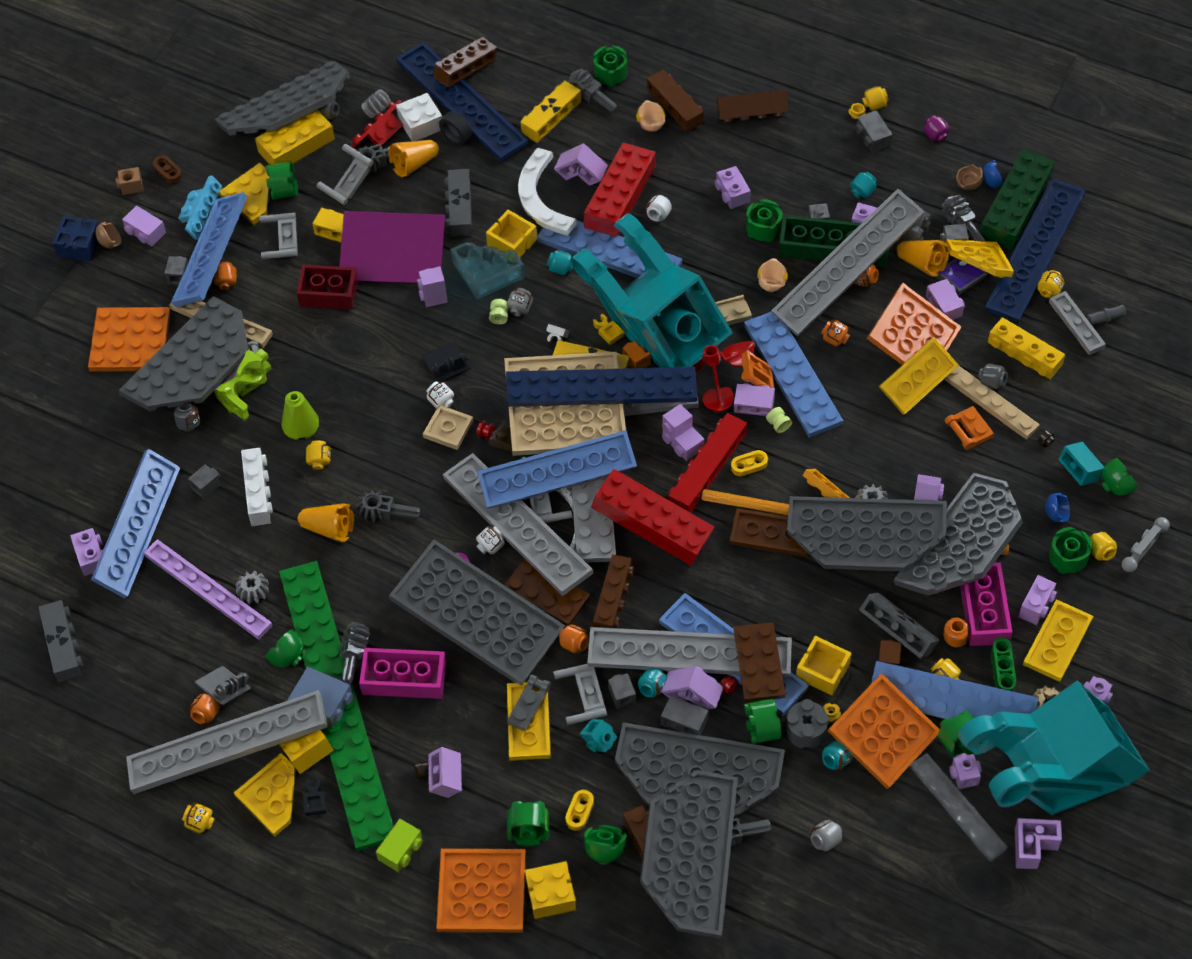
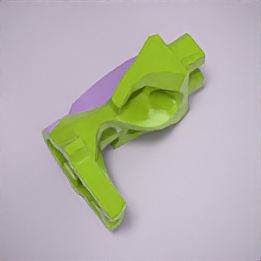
(242, 380)

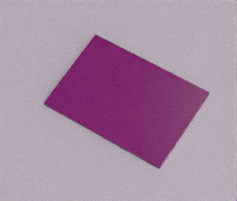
(391, 245)

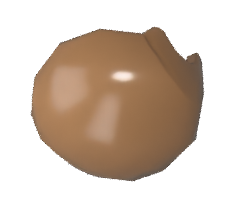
(969, 177)
(107, 235)

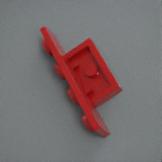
(382, 129)

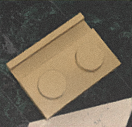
(734, 310)

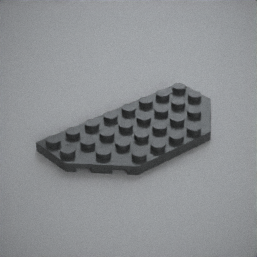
(287, 102)
(192, 360)
(866, 531)
(977, 531)
(661, 758)
(690, 851)

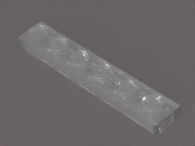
(958, 807)

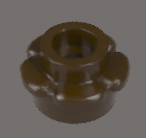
(1046, 438)
(421, 769)

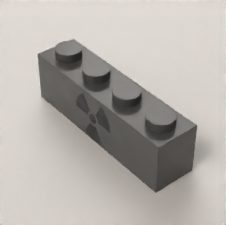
(459, 202)
(899, 625)
(60, 641)

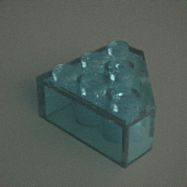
(486, 268)

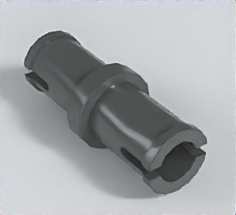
(1106, 314)

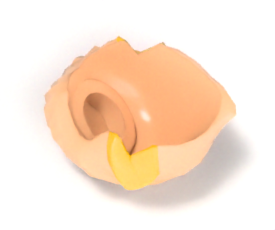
(650, 116)
(772, 275)

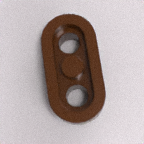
(170, 171)

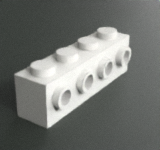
(255, 486)

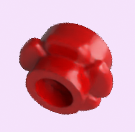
(729, 685)

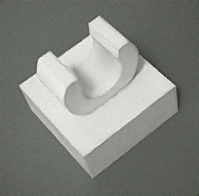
(556, 332)

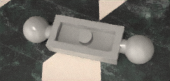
(1148, 538)

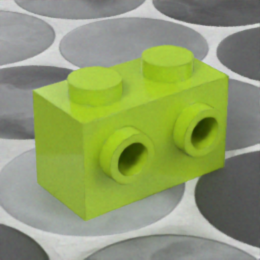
(399, 845)

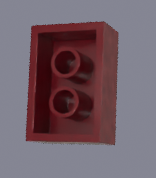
(327, 287)

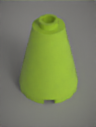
(298, 417)

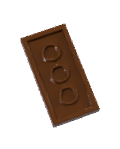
(764, 533)
(537, 590)
(759, 662)

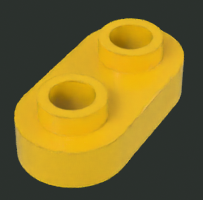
(748, 463)
(579, 811)

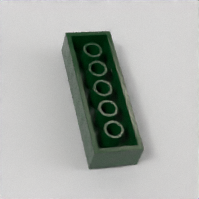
(1017, 199)
(816, 238)

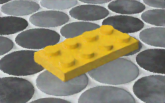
(918, 375)
(1058, 640)
(536, 739)

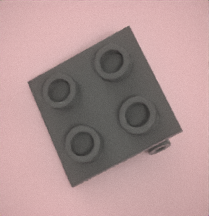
(224, 685)

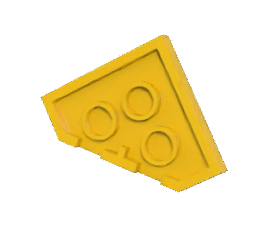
(255, 187)
(981, 254)
(270, 794)

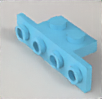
(198, 207)

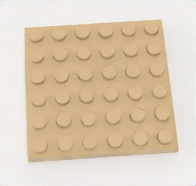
(554, 427)

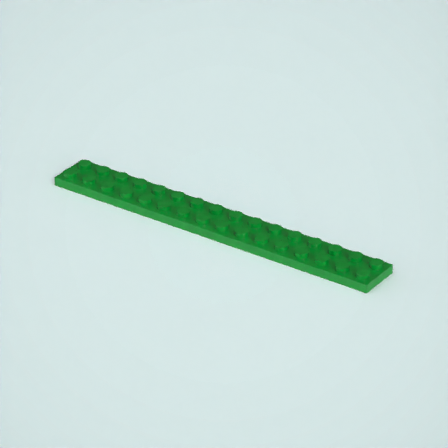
(352, 752)

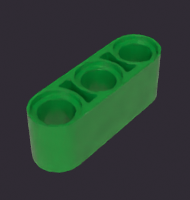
(1004, 659)

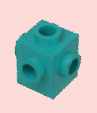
(598, 735)

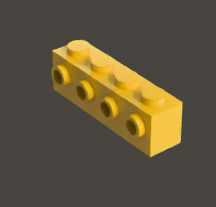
(1026, 348)

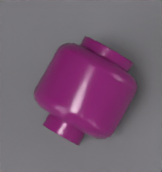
(936, 128)

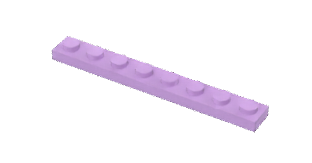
(208, 589)

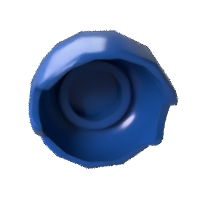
(991, 175)
(1057, 507)

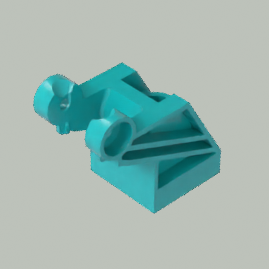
(663, 308)
(1060, 751)

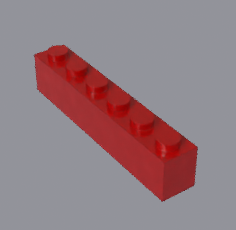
(708, 462)

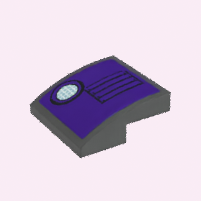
(961, 275)

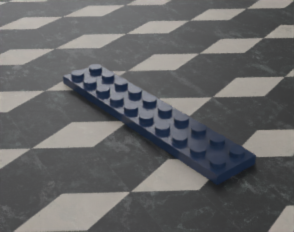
(486, 123)
(1035, 250)
(601, 386)

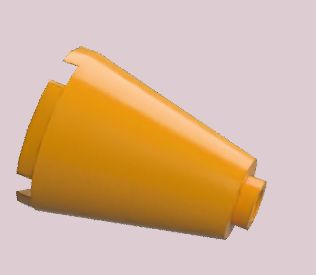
(411, 155)
(925, 255)
(329, 520)

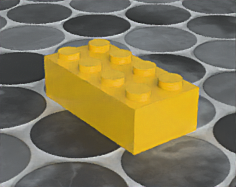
(295, 139)

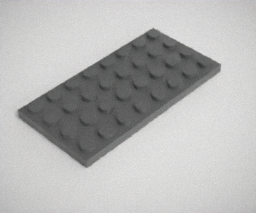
(476, 612)

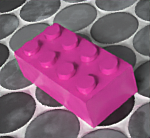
(987, 608)
(403, 673)

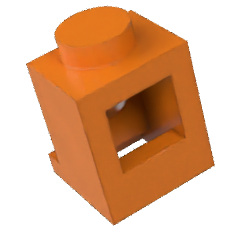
(637, 355)

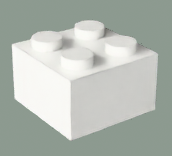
(419, 117)

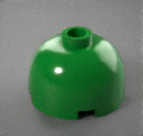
(1117, 479)
(286, 651)
(604, 844)

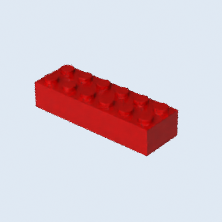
(619, 188)
(652, 517)

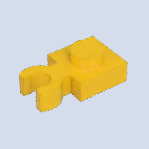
(608, 331)

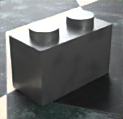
(873, 131)
(684, 716)

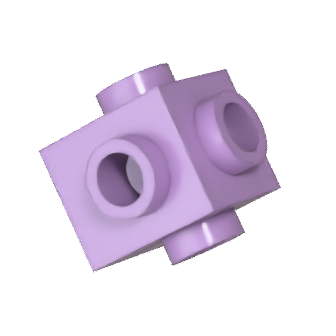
(1100, 688)
(965, 771)

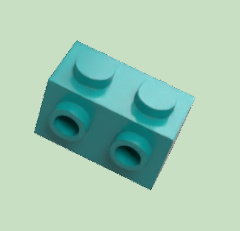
(1081, 463)

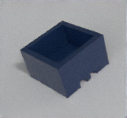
(76, 238)

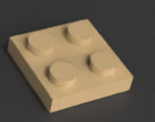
(448, 427)

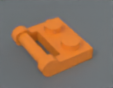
(756, 367)
(973, 424)

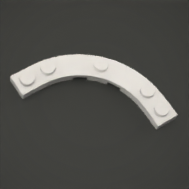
(530, 201)

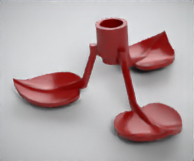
(722, 398)

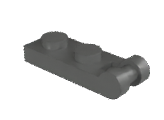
(528, 703)

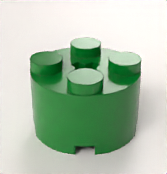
(610, 65)
(281, 180)
(764, 220)
(1070, 550)
(762, 721)
(949, 734)
(528, 823)

